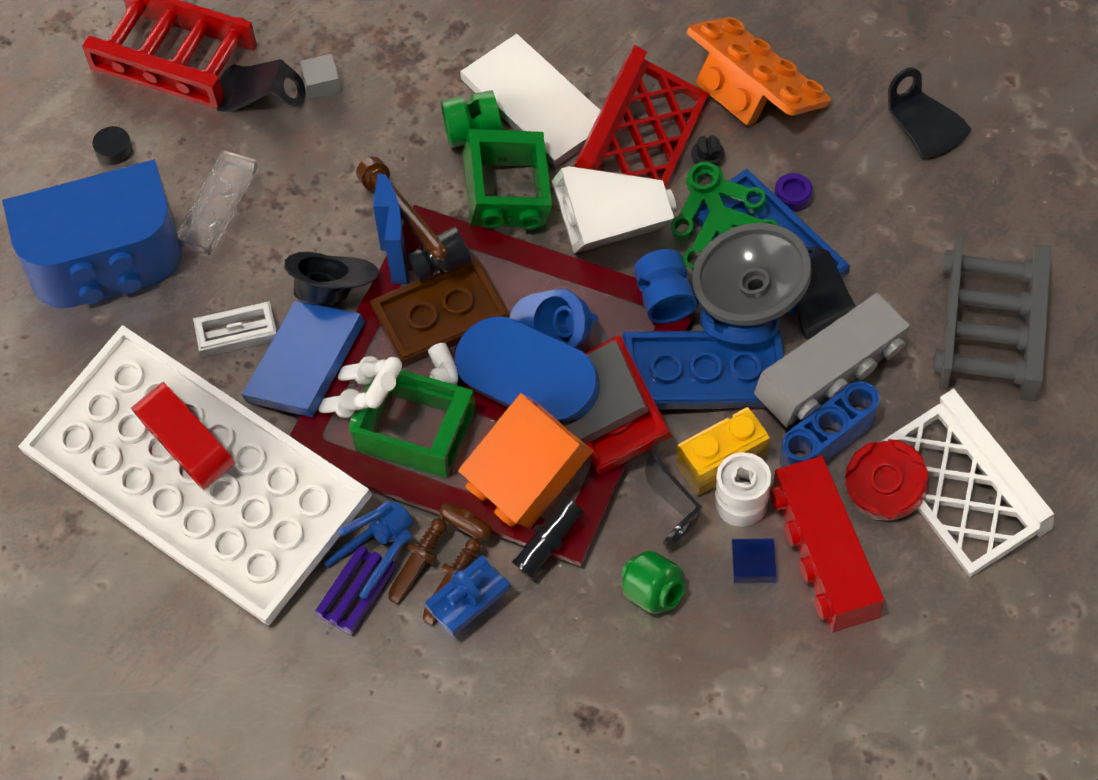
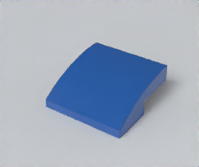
(390, 229)

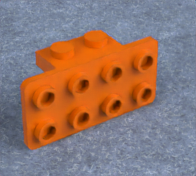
(747, 73)

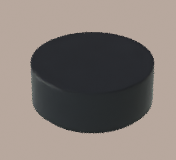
(112, 145)

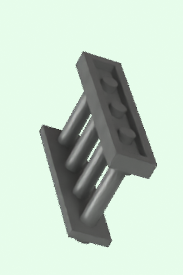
(1027, 338)

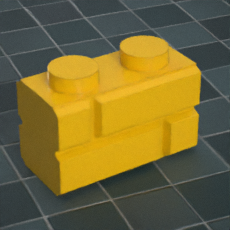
(705, 451)

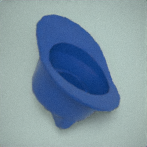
(556, 314)

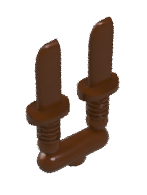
(421, 554)

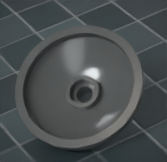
(751, 259)

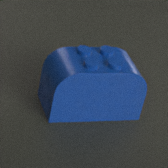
(95, 236)

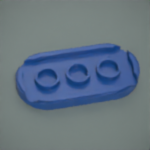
(510, 358)

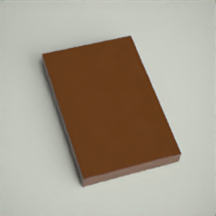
(436, 310)

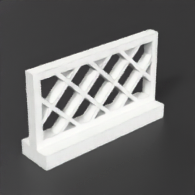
(997, 471)

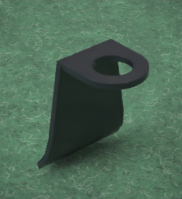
(249, 83)
(925, 120)
(825, 297)
(672, 492)

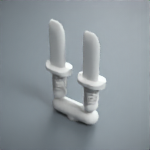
(385, 377)

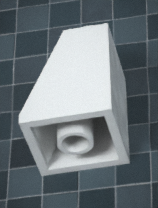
(610, 206)

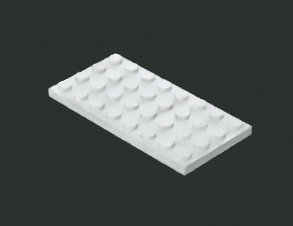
(247, 532)

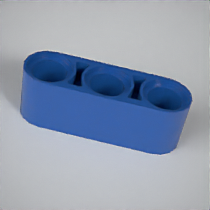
(833, 414)

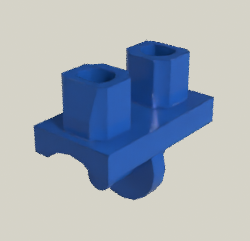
(467, 595)

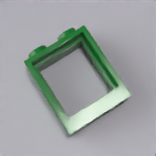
(507, 149)
(438, 460)

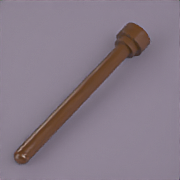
(367, 175)

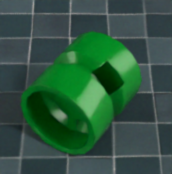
(476, 113)

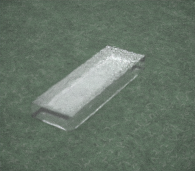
(216, 202)

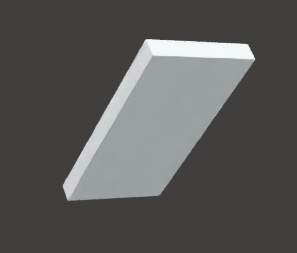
(534, 97)

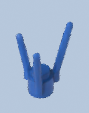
(389, 524)

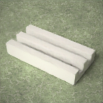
(236, 334)

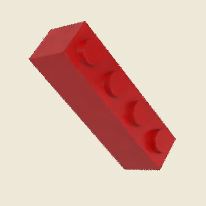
(826, 544)

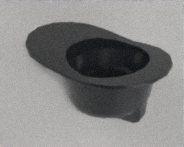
(327, 278)

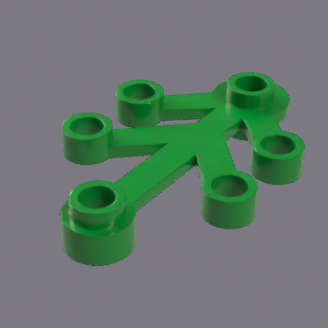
(719, 217)

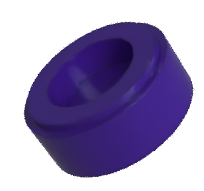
(794, 191)

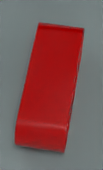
(183, 436)

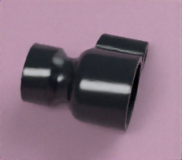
(425, 264)

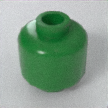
(653, 582)

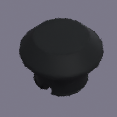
(708, 150)

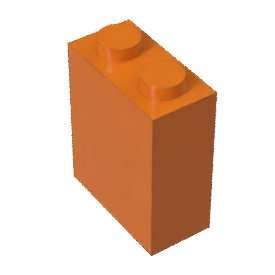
(524, 462)

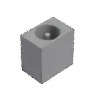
(320, 76)

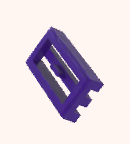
(342, 582)

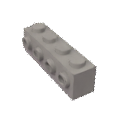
(832, 360)

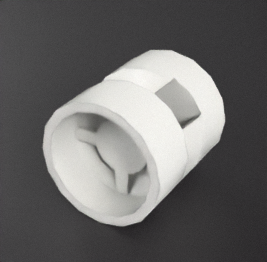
(742, 489)

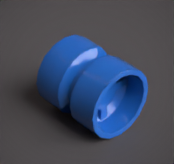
(664, 286)

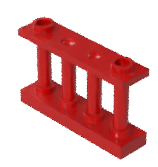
(171, 75)

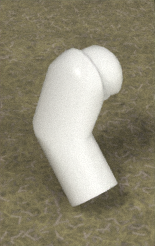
(444, 364)

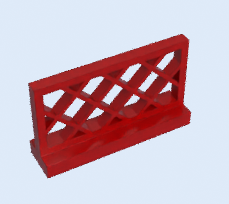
(617, 107)

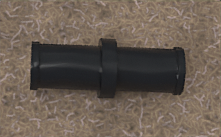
(548, 536)

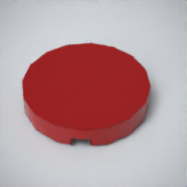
(887, 480)

